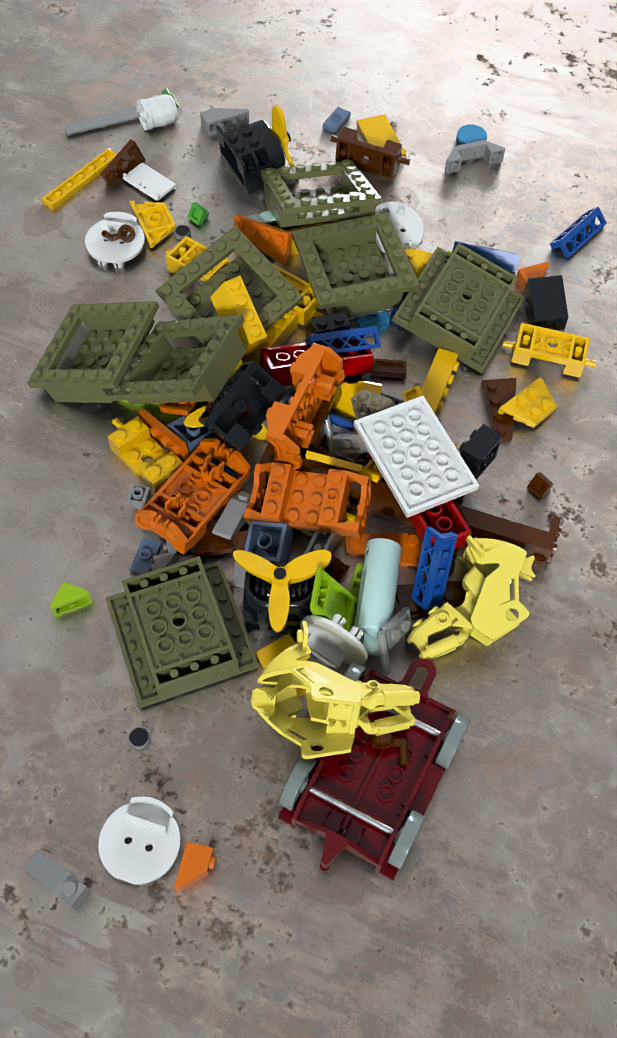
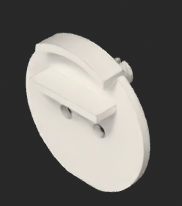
(402, 218)
(114, 251)
(333, 643)
(147, 823)

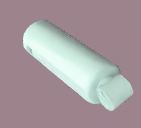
(377, 590)

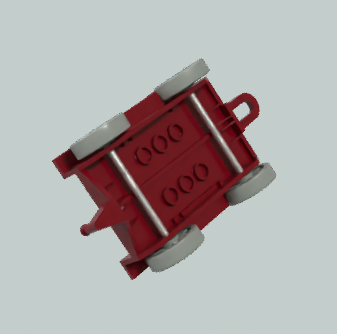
(365, 796)

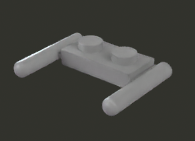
(346, 442)
(391, 634)

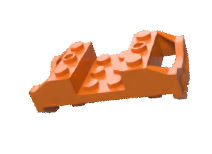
(291, 424)
(194, 495)
(308, 499)

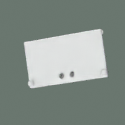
(149, 181)

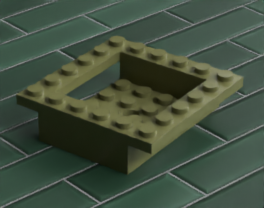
(350, 201)
(349, 247)
(264, 283)
(456, 324)
(105, 354)
(184, 374)
(183, 657)

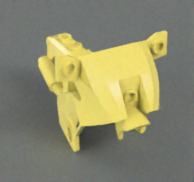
(487, 601)
(333, 702)

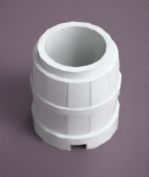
(157, 111)

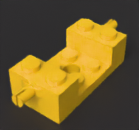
(185, 252)
(308, 306)
(569, 350)
(133, 444)

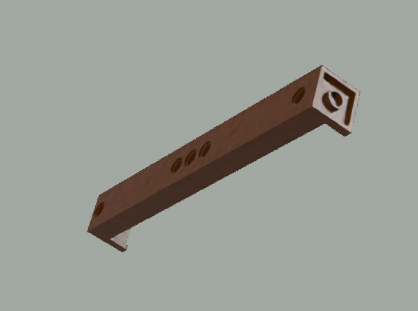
(483, 525)

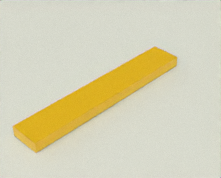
(78, 180)

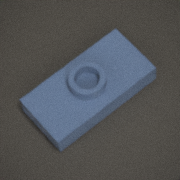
(336, 120)
(144, 556)

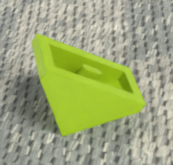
(69, 599)

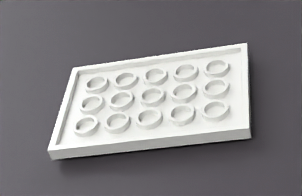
(415, 456)

